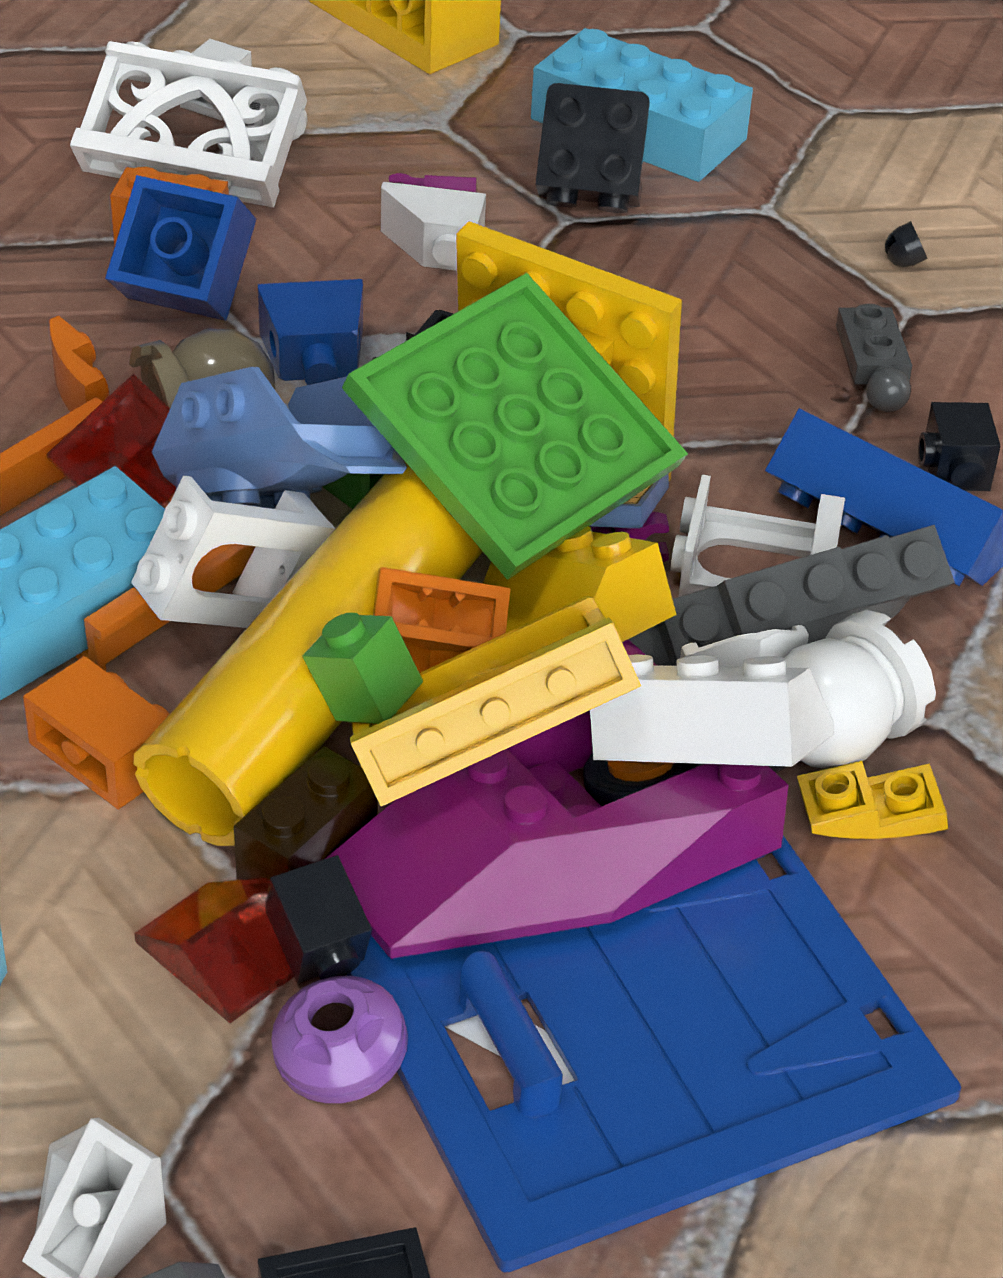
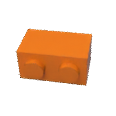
(92, 727)

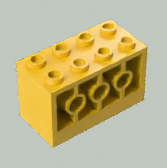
(423, 31)

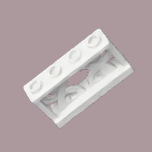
(175, 80)

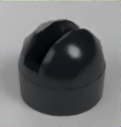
(904, 246)

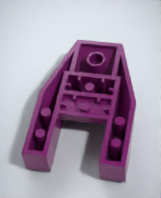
(532, 853)

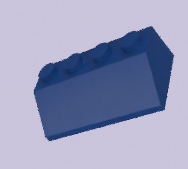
(887, 494)

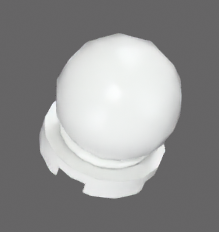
(868, 684)

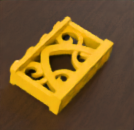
(496, 698)

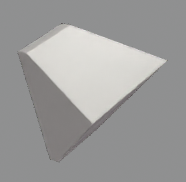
(96, 1204)

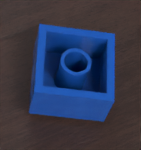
(181, 247)

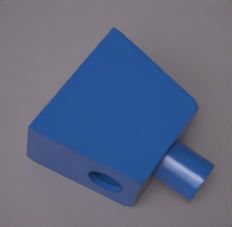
(312, 328)

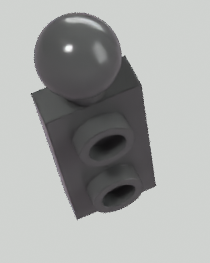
(876, 354)

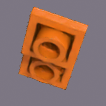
(73, 365)

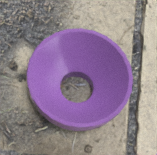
(341, 1062)

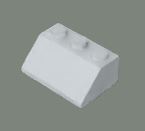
(714, 714)

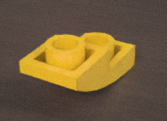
(888, 805)

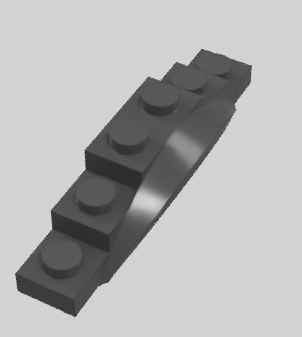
(805, 592)

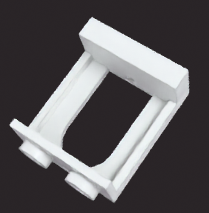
(197, 525)
(719, 526)

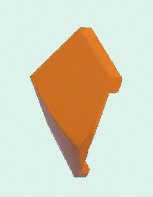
(439, 613)

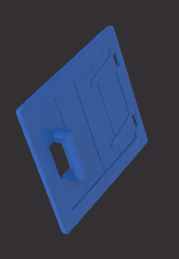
(697, 1046)

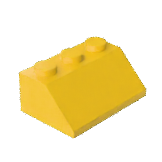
(612, 568)

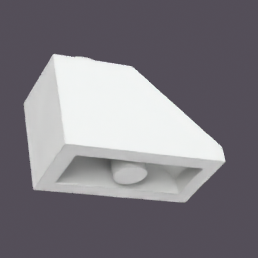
(427, 220)

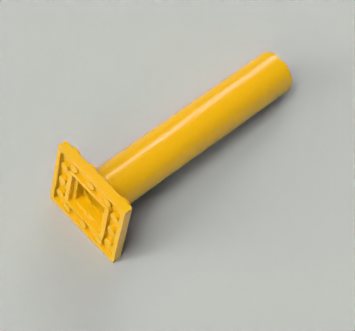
(258, 704)

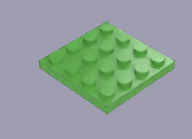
(514, 423)

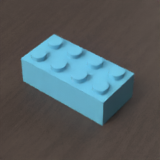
(692, 112)
(65, 567)

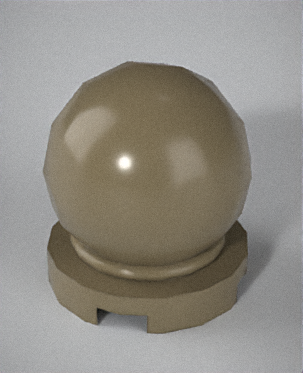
(195, 358)

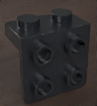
(592, 146)

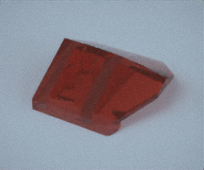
(118, 435)
(220, 945)

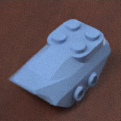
(250, 447)

